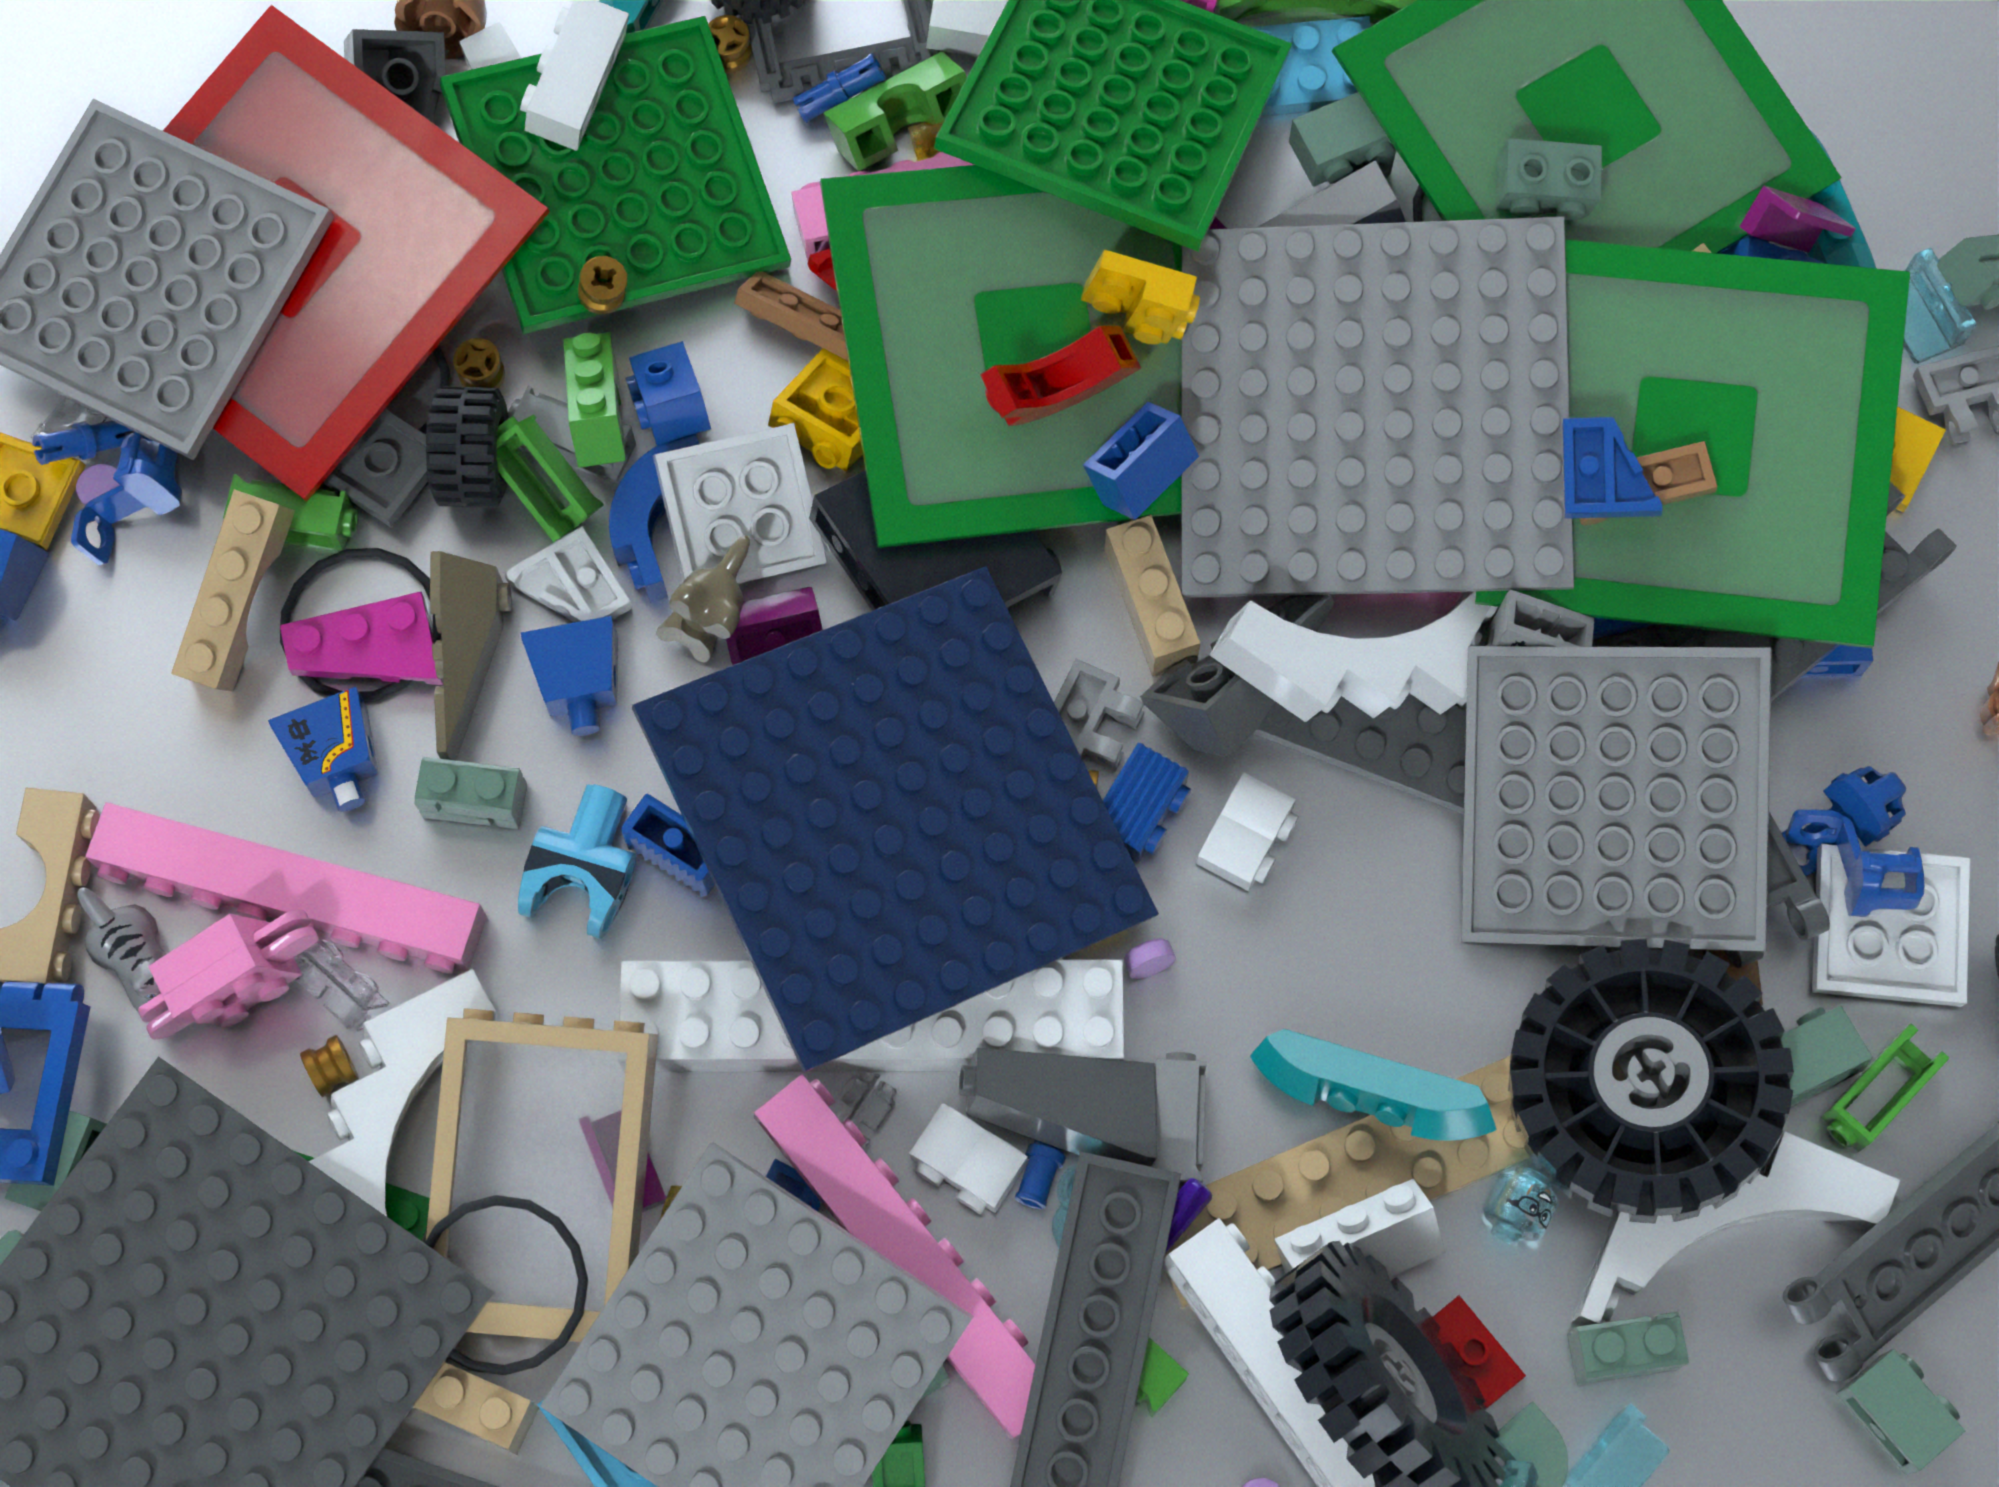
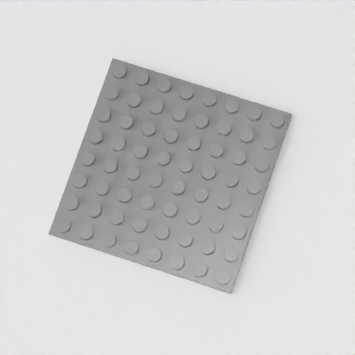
(1377, 409)

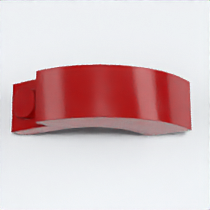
(1062, 378)

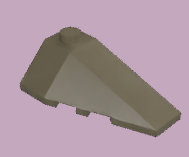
(469, 615)

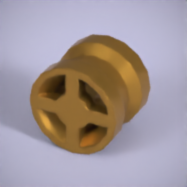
(727, 31)
(602, 296)
(481, 356)
(329, 1066)

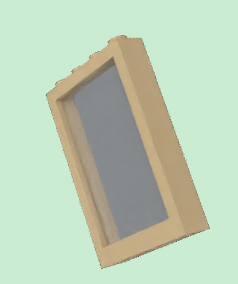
(549, 1122)

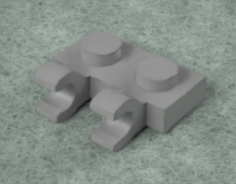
(1960, 382)
(1082, 705)

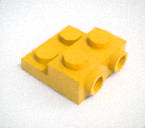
(1152, 296)
(823, 411)

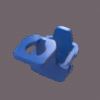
(145, 481)
(1864, 805)
(1862, 868)

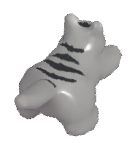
(124, 943)

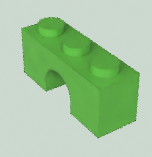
(868, 121)
(594, 399)

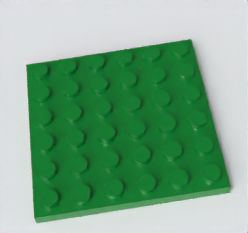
(1117, 107)
(654, 184)

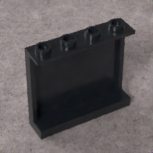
(888, 574)

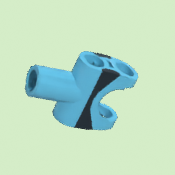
(582, 861)

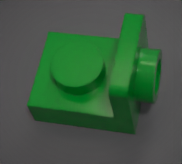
(903, 1460)

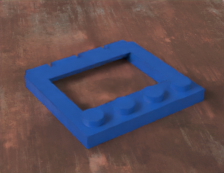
(59, 1007)

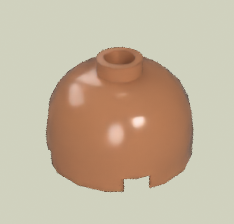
(453, 17)

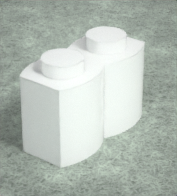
(1247, 832)
(968, 1159)

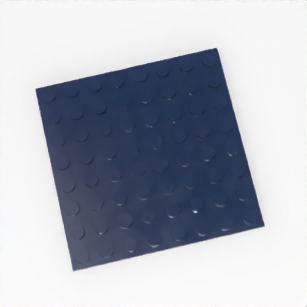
(894, 816)

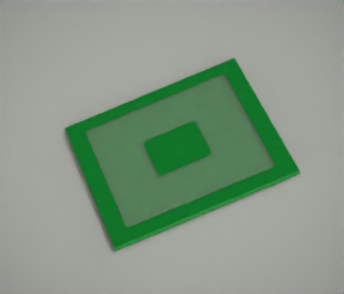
(1660, 84)
(963, 276)
(1797, 404)

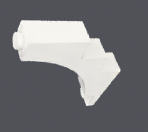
(1795, 1183)

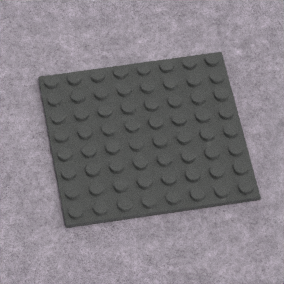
(213, 1312)

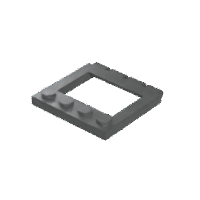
(787, 77)

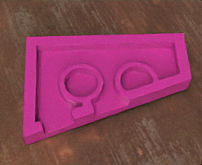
(371, 640)

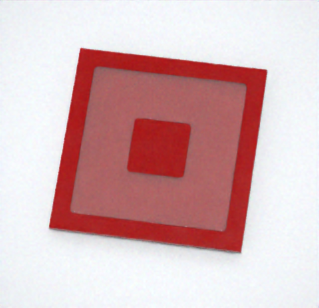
(400, 264)

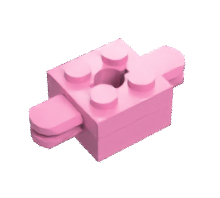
(226, 972)

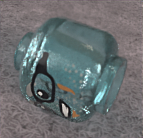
(1520, 1205)

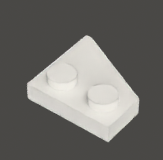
(571, 579)

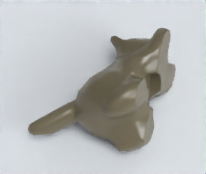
(707, 605)

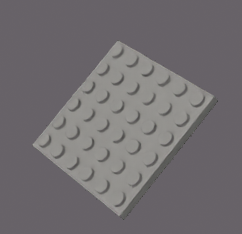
(149, 276)
(1617, 796)
(754, 1344)

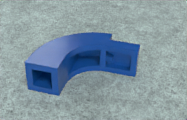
(634, 516)

